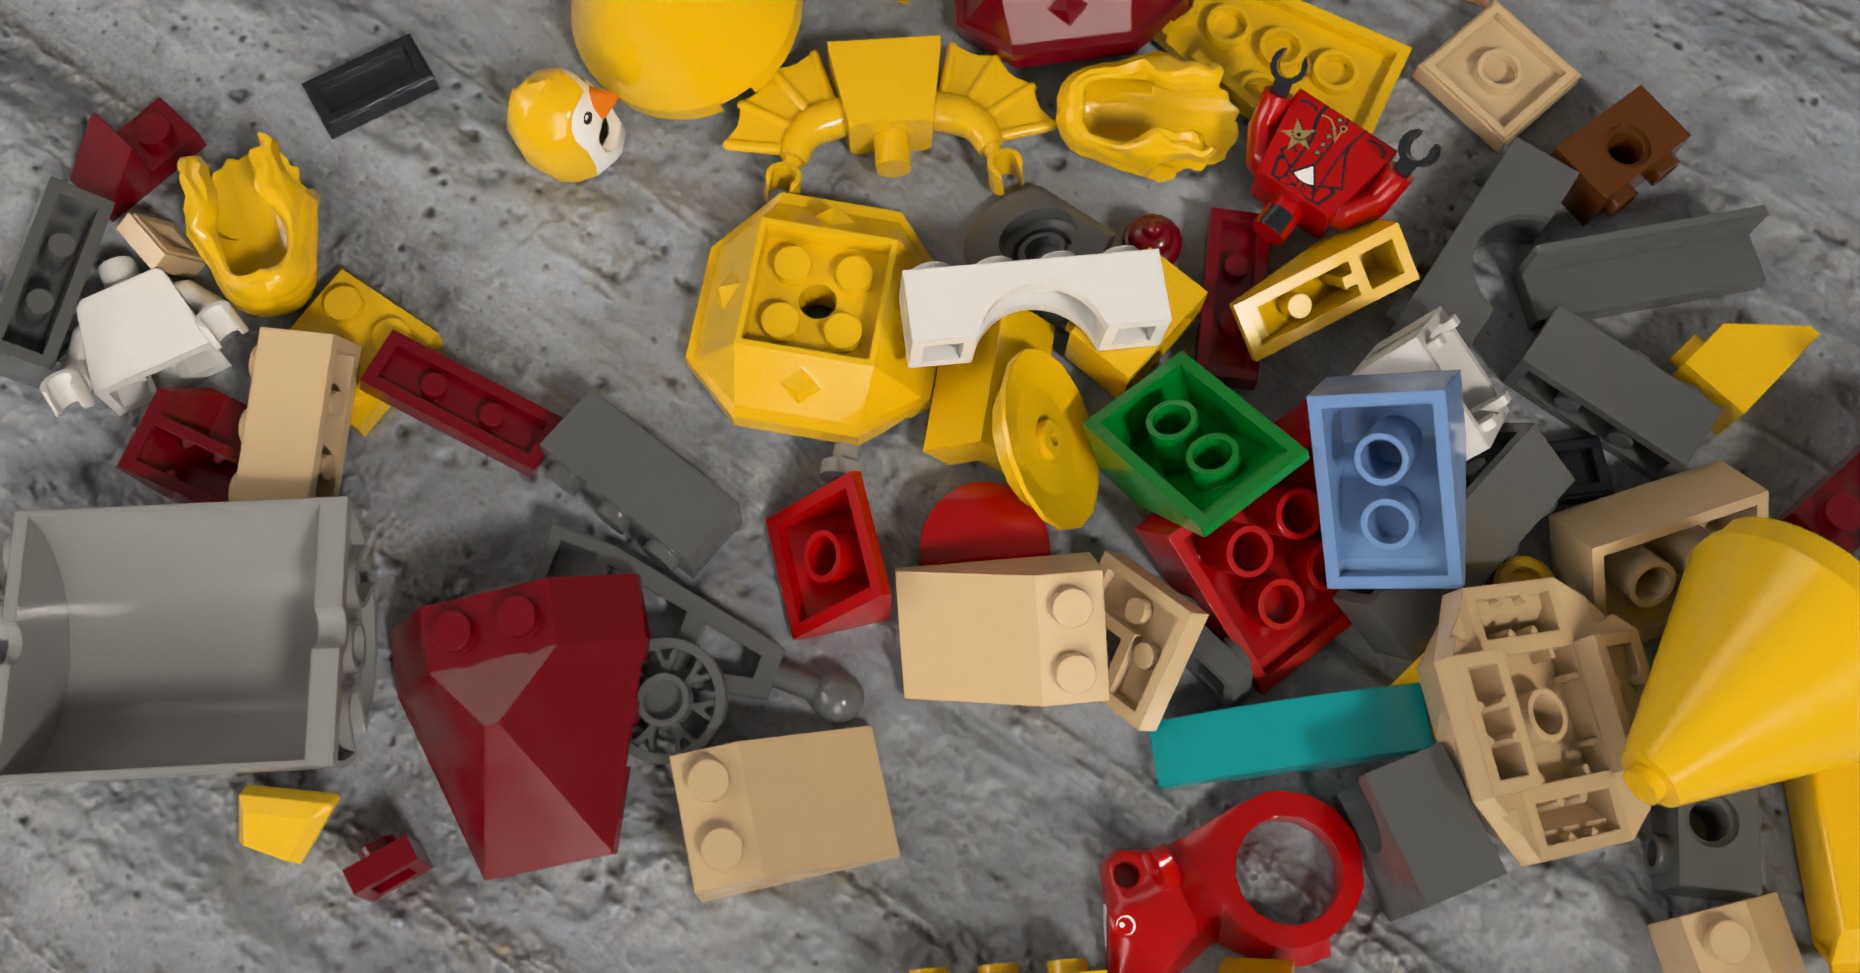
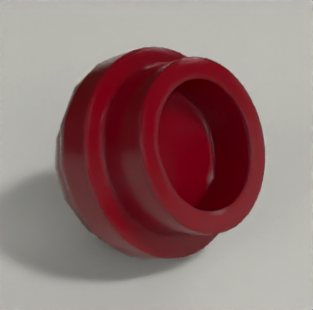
(1154, 232)

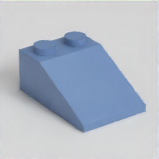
(1391, 479)

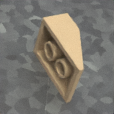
(1004, 631)
(782, 810)

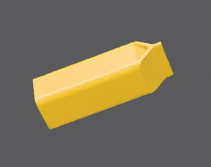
(1827, 846)

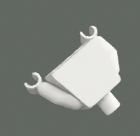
(141, 338)

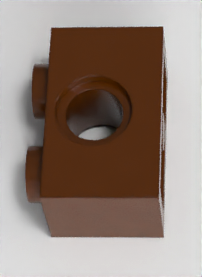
(1634, 133)

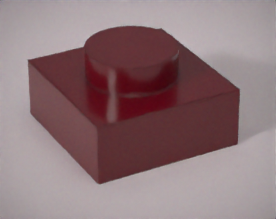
(386, 866)

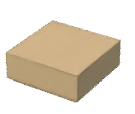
(161, 245)

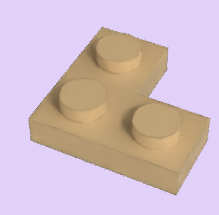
(1156, 638)

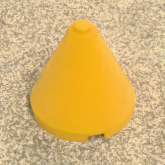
(683, 53)
(1751, 668)

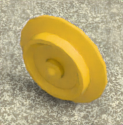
(1044, 440)

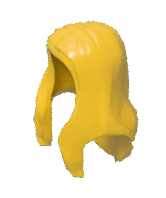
(1148, 115)
(254, 228)

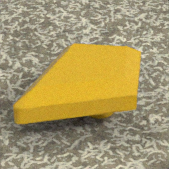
(283, 820)

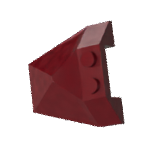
(529, 713)

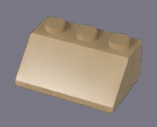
(1636, 543)
(1729, 939)

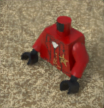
(1319, 165)

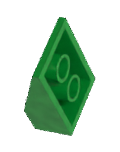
(1190, 446)

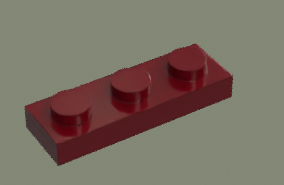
(1231, 266)
(459, 403)

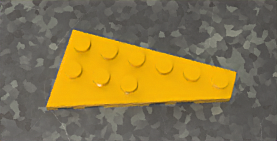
(1349, 63)

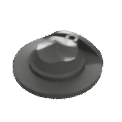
(1033, 225)

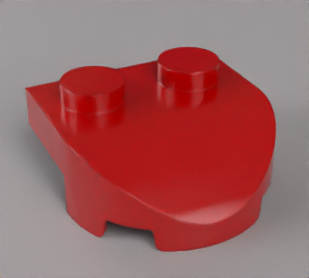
(981, 525)

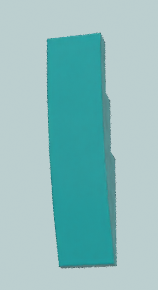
(1291, 736)

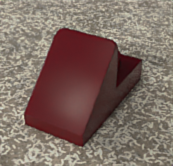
(135, 158)

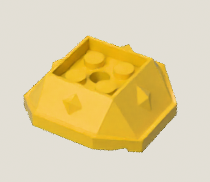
(799, 373)

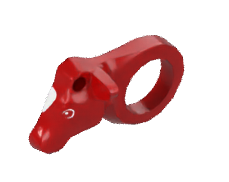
(1185, 895)

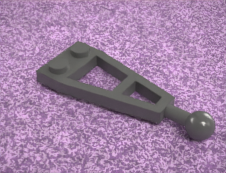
(835, 695)

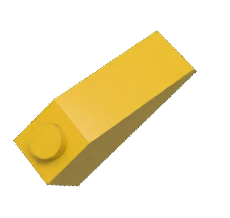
(1324, 286)

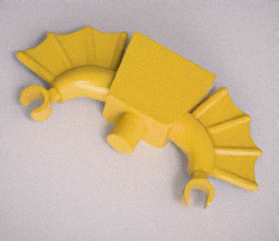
(888, 104)

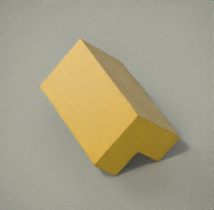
(966, 392)

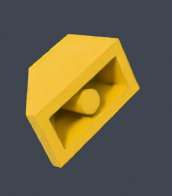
(1739, 364)

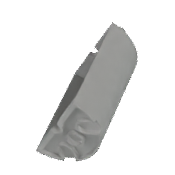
(185, 640)

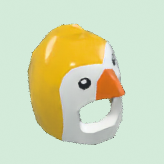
(559, 122)

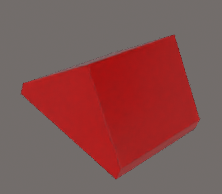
(830, 560)

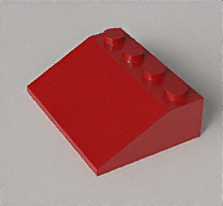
(1259, 570)

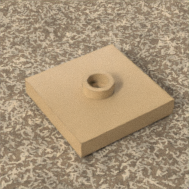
(1496, 76)

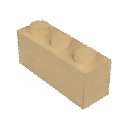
(296, 416)

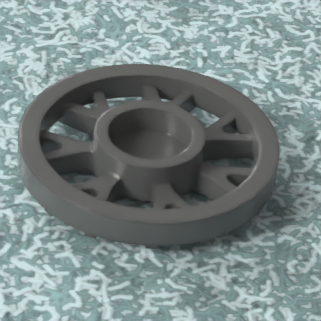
(669, 700)

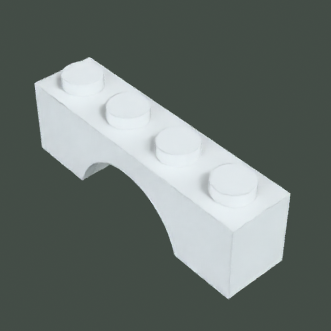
(1109, 295)

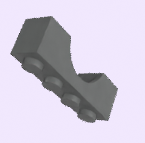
(1514, 206)

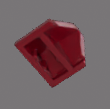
(186, 445)

